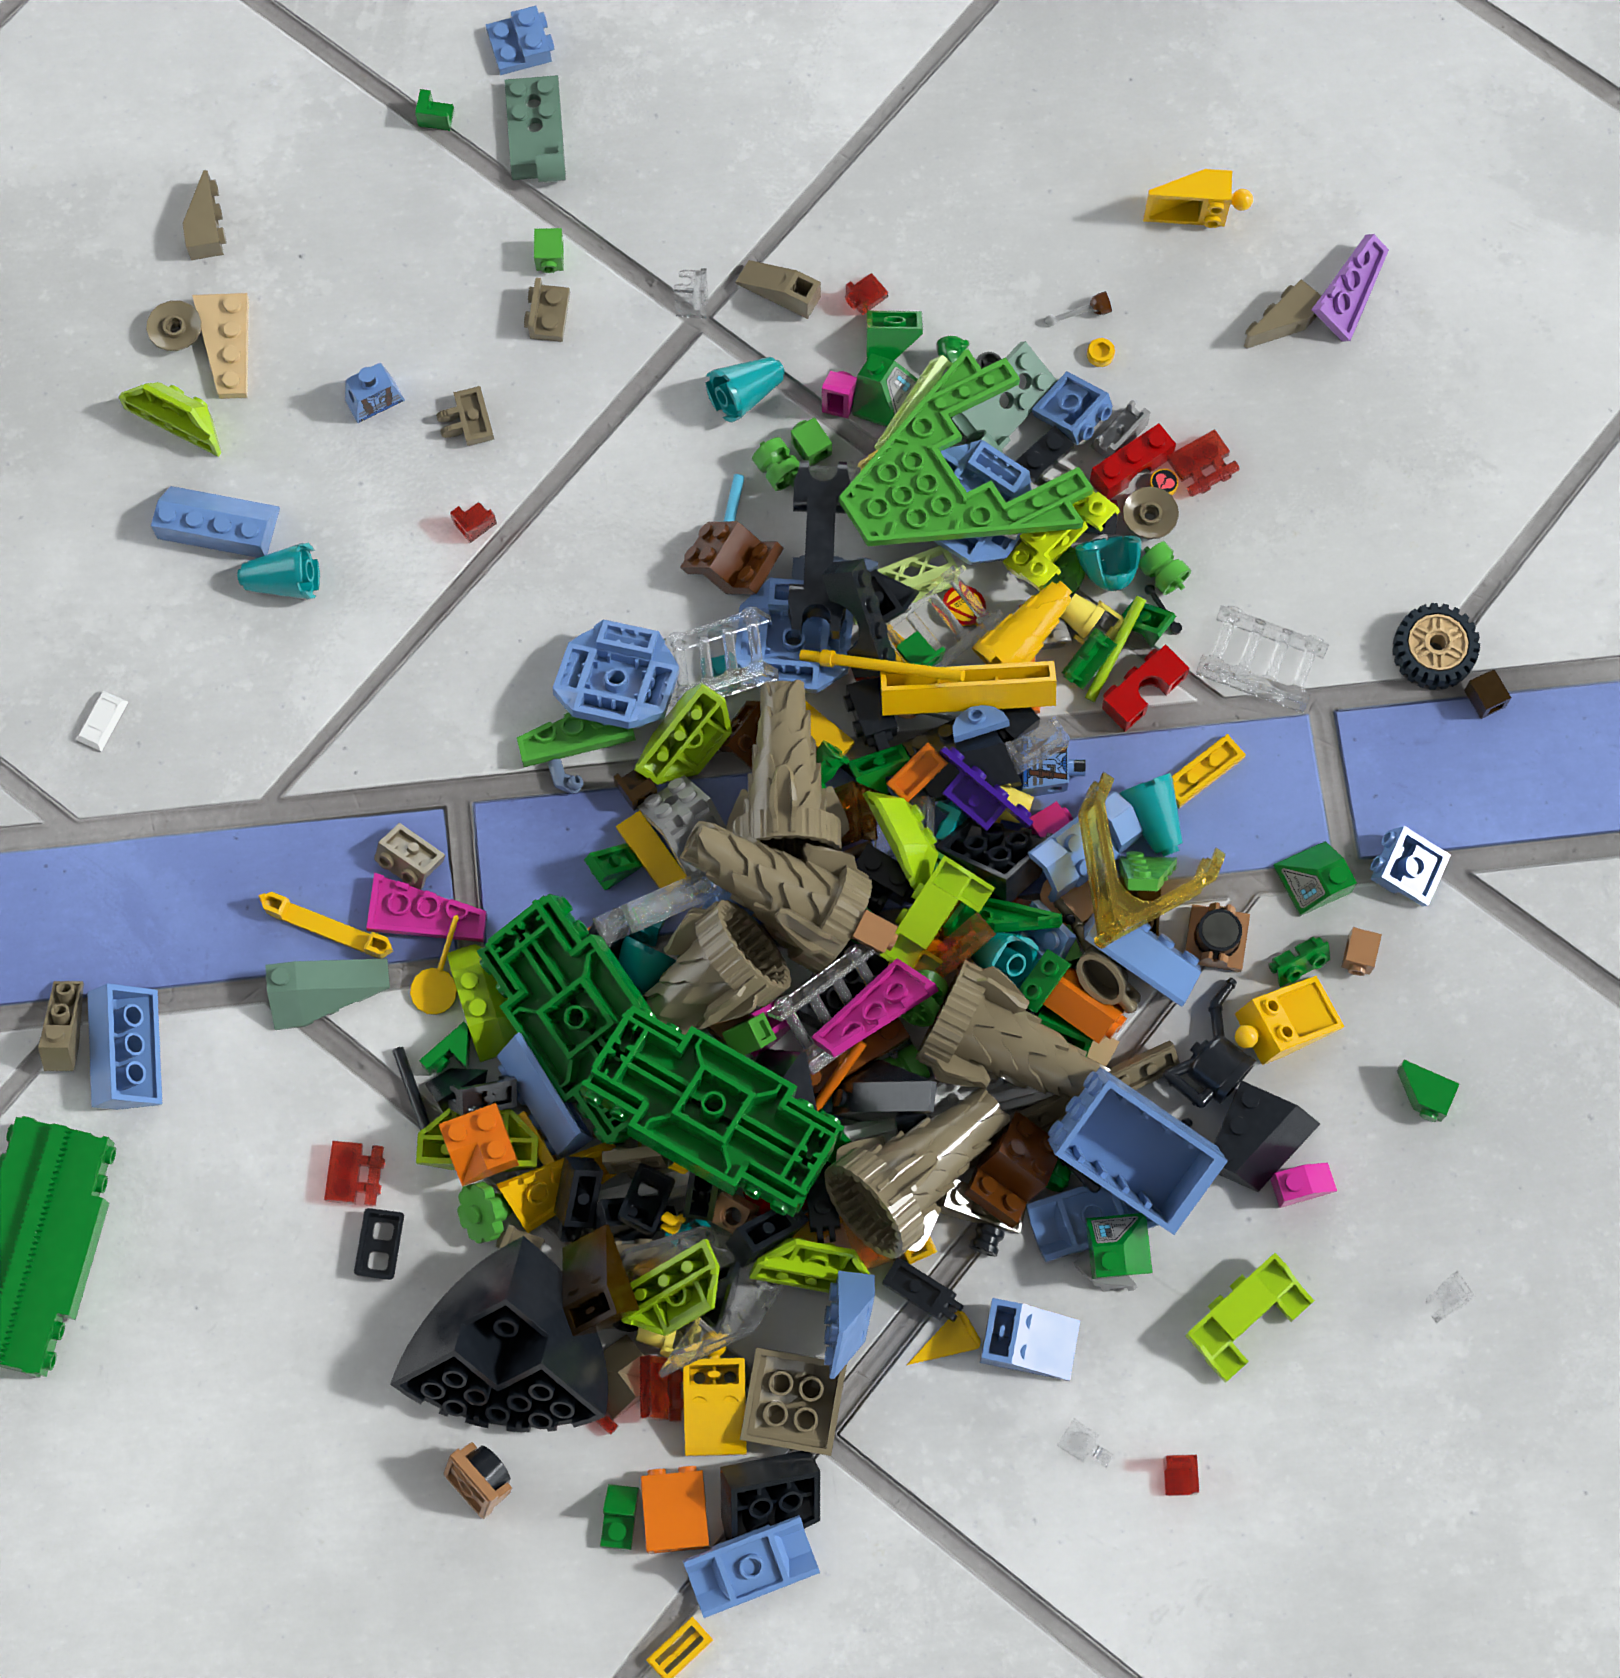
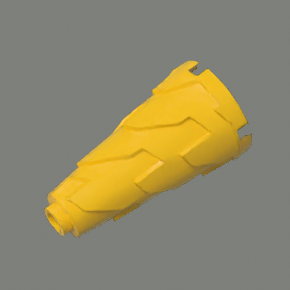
(1023, 633)

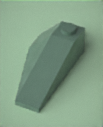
(312, 989)

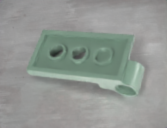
(539, 152)
(993, 422)

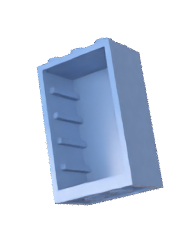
(1136, 1150)

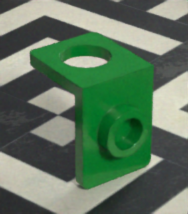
(918, 651)

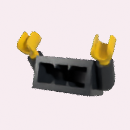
(698, 1205)

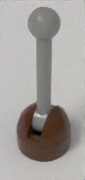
(1099, 305)

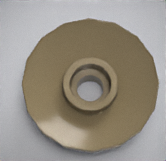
(170, 316)
(1155, 502)

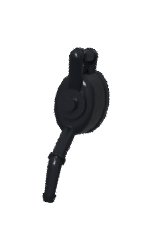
(1215, 1064)

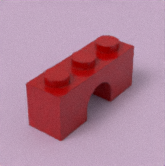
(1144, 452)
(1160, 669)

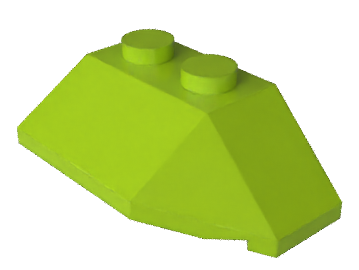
(173, 412)
(686, 736)
(906, 835)
(480, 1003)
(434, 1153)
(806, 1264)
(676, 1291)

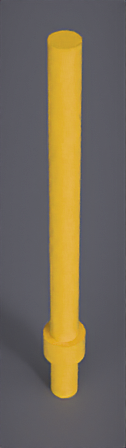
(829, 658)

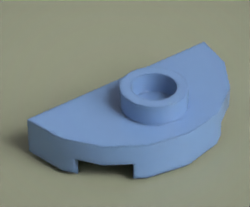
(978, 721)

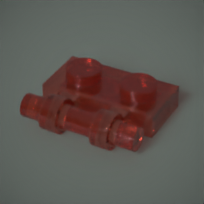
(1199, 455)
(344, 1173)
(654, 1391)

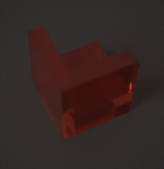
(473, 521)
(1181, 1475)

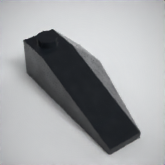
(883, 1093)

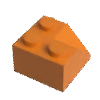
(479, 1144)

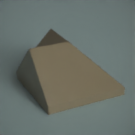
(623, 1375)

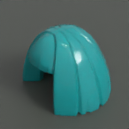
(1110, 562)

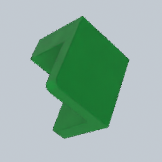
(433, 114)

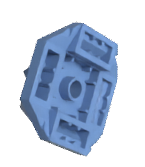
(975, 466)
(815, 636)
(619, 655)

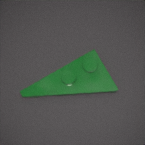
(1005, 917)

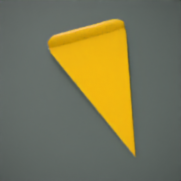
(950, 1340)

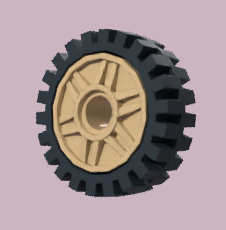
(1434, 666)

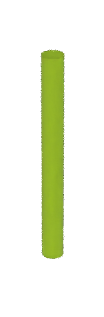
(1120, 639)

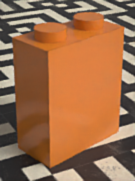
(1083, 1011)
(675, 1510)

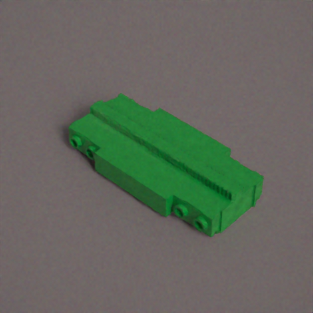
(562, 997)
(712, 1110)
(47, 1235)

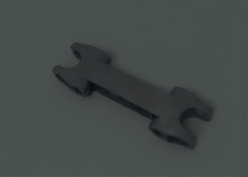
(821, 503)

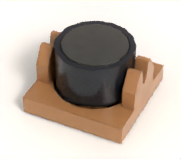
(1218, 935)
(478, 1477)

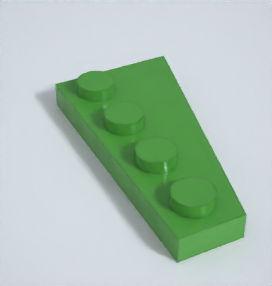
(568, 738)
(1145, 872)

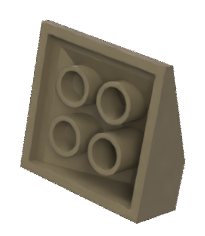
(792, 1402)

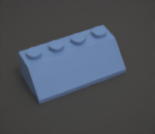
(215, 521)
(1152, 960)
(124, 1047)
(549, 1112)

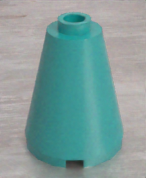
(743, 385)
(283, 573)
(1157, 813)
(1011, 954)
(643, 963)

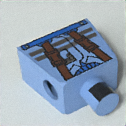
(371, 392)
(1051, 774)

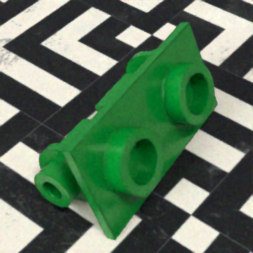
(1089, 658)
(1311, 955)
(1043, 979)

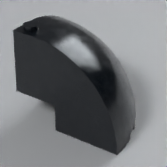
(505, 1349)

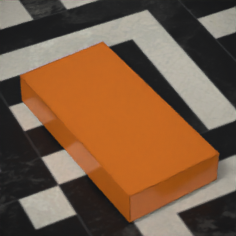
(917, 772)

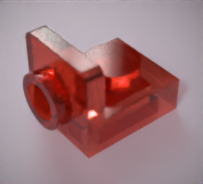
(865, 294)

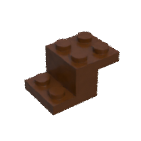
(731, 557)
(1012, 1170)

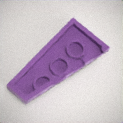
(1350, 289)

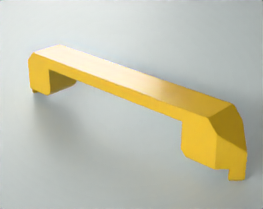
(282, 909)

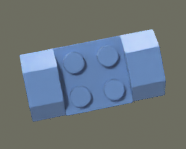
(1063, 852)
(1060, 1219)
(751, 1566)

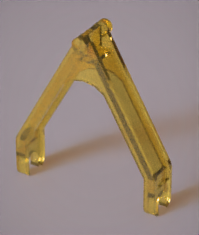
(1113, 906)

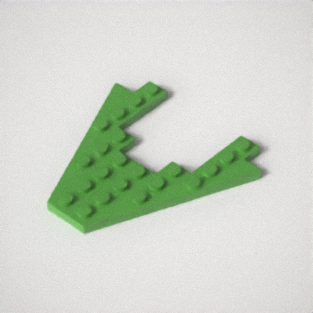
(916, 497)

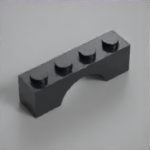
(851, 587)

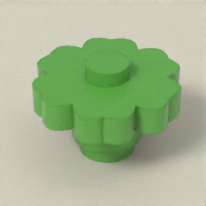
(482, 1212)

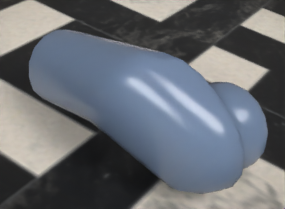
(563, 781)

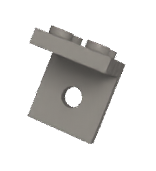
(676, 812)

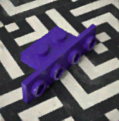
(978, 797)

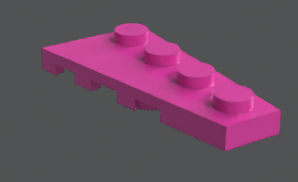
(415, 912)
(879, 1003)

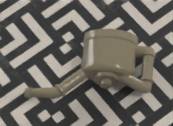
(1099, 973)

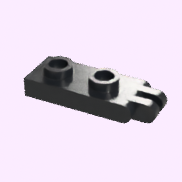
(820, 1209)
(921, 1290)

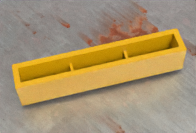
(990, 685)

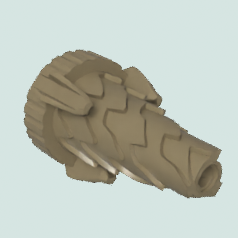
(785, 788)
(802, 903)
(721, 969)
(991, 1035)
(892, 1186)

